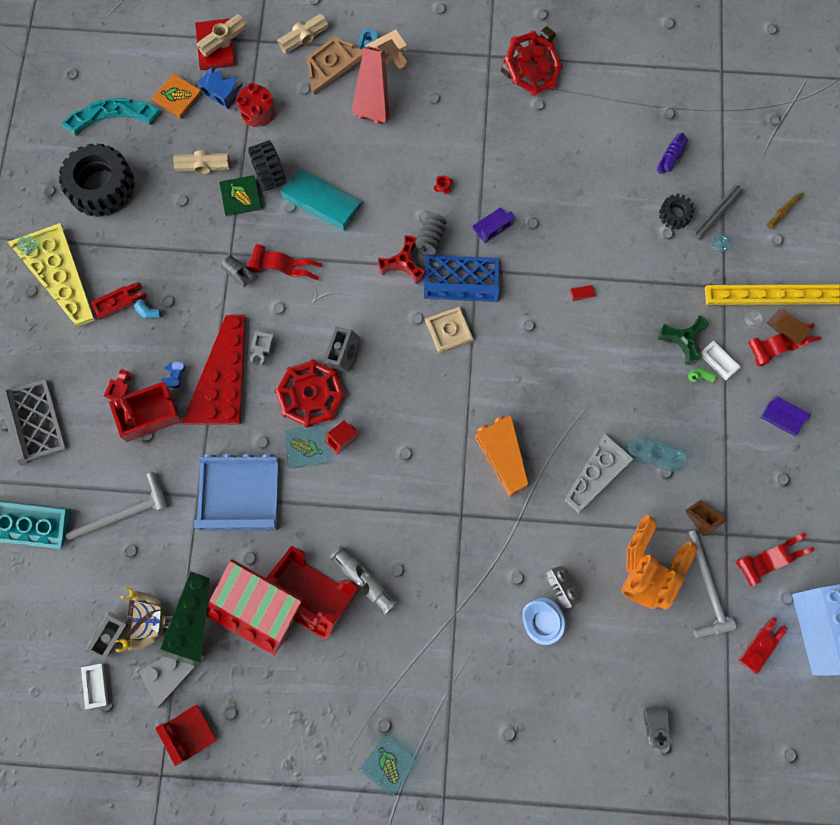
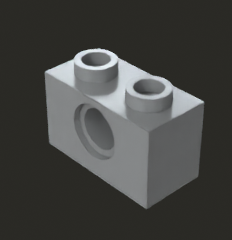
(106, 635)

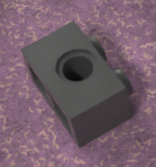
(342, 349)

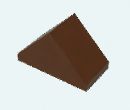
(705, 517)

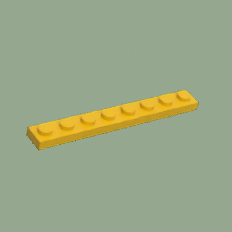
(772, 294)

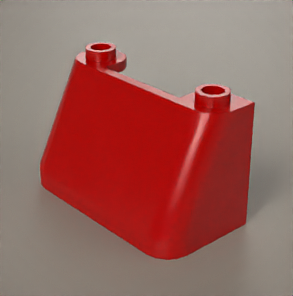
(322, 598)

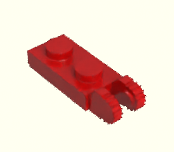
(117, 300)
(762, 646)

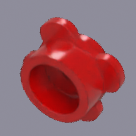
(443, 180)

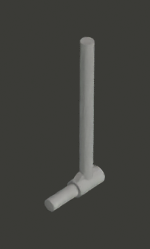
(156, 501)
(722, 624)

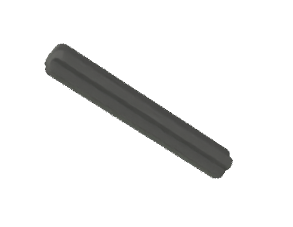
(717, 212)

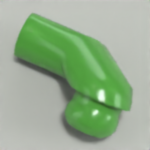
(701, 373)

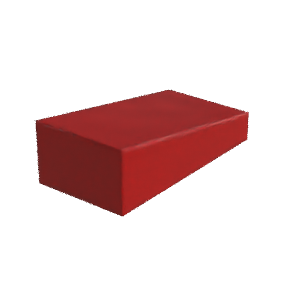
(582, 293)

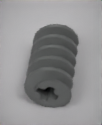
(431, 234)

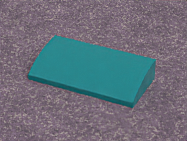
(321, 199)
(33, 524)

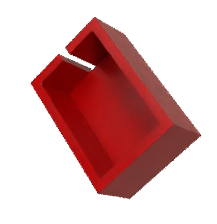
(152, 410)

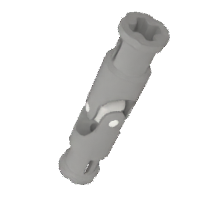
(352, 569)

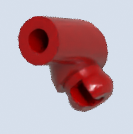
(127, 407)

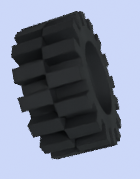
(683, 204)

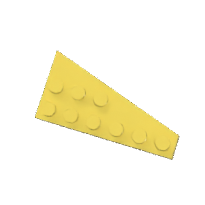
(57, 271)

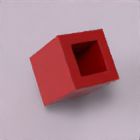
(341, 436)

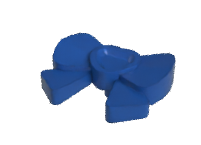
(175, 376)

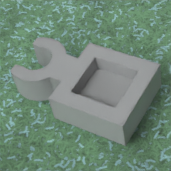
(261, 344)

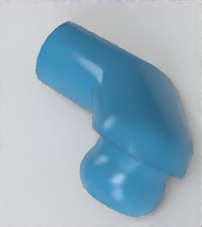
(142, 309)

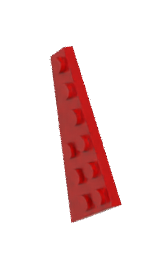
(220, 385)

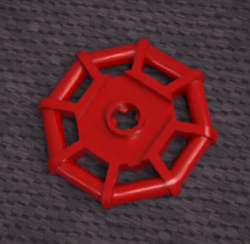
(539, 57)
(306, 403)

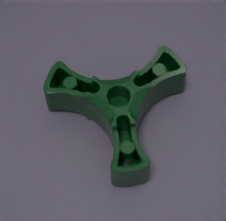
(685, 338)

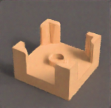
(392, 44)

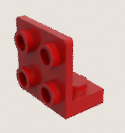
(186, 735)

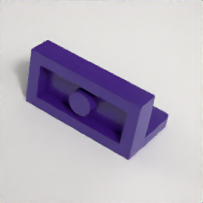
(493, 224)
(785, 415)

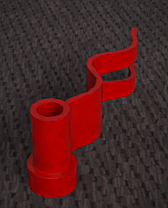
(280, 262)
(776, 345)
(770, 560)

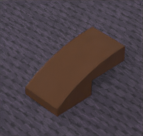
(789, 326)

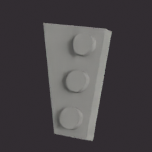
(164, 677)

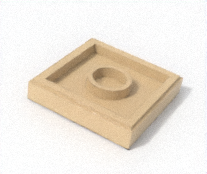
(449, 329)

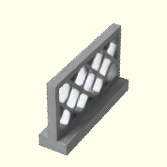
(14, 426)

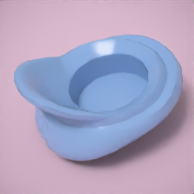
(544, 621)

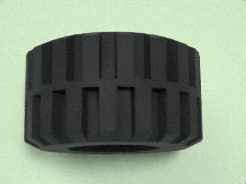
(267, 165)

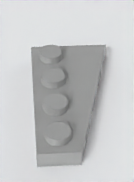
(602, 468)

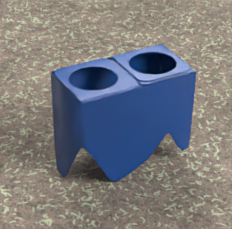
(219, 88)

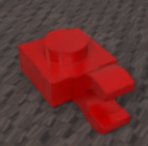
(118, 388)

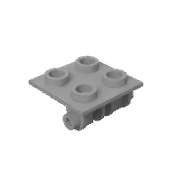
(561, 577)

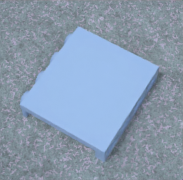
(820, 627)

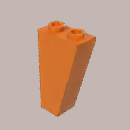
(503, 453)

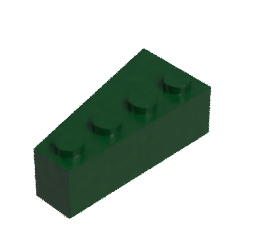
(186, 628)

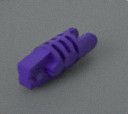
(672, 153)

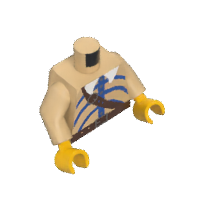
(144, 621)

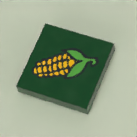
(240, 195)

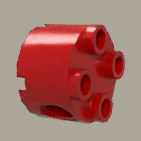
(255, 105)

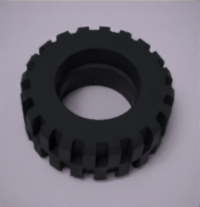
(91, 160)

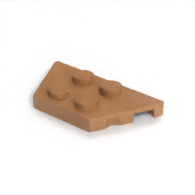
(331, 61)

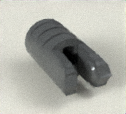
(236, 270)

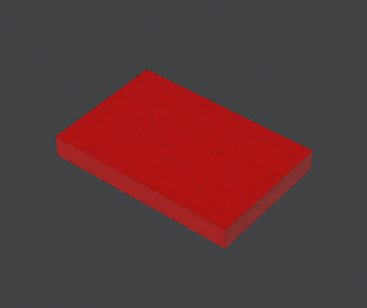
(222, 56)

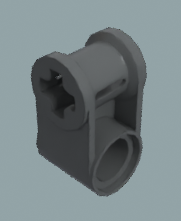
(657, 724)

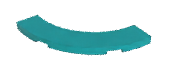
(110, 108)

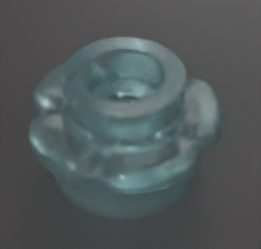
(29, 247)
(720, 247)

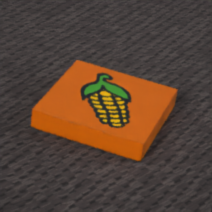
(176, 95)

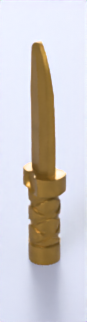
(782, 212)

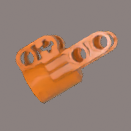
(649, 581)

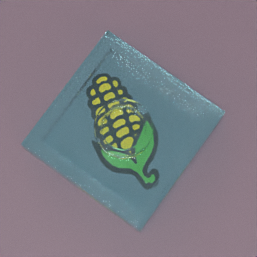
(306, 447)
(388, 765)

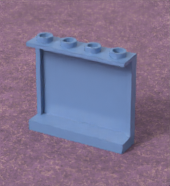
(237, 493)

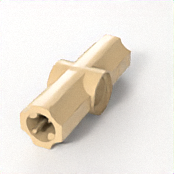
(303, 33)
(221, 35)
(201, 162)

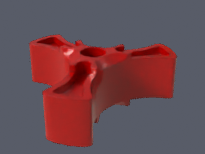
(403, 261)

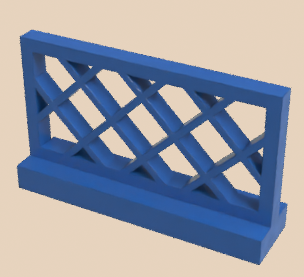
(461, 290)

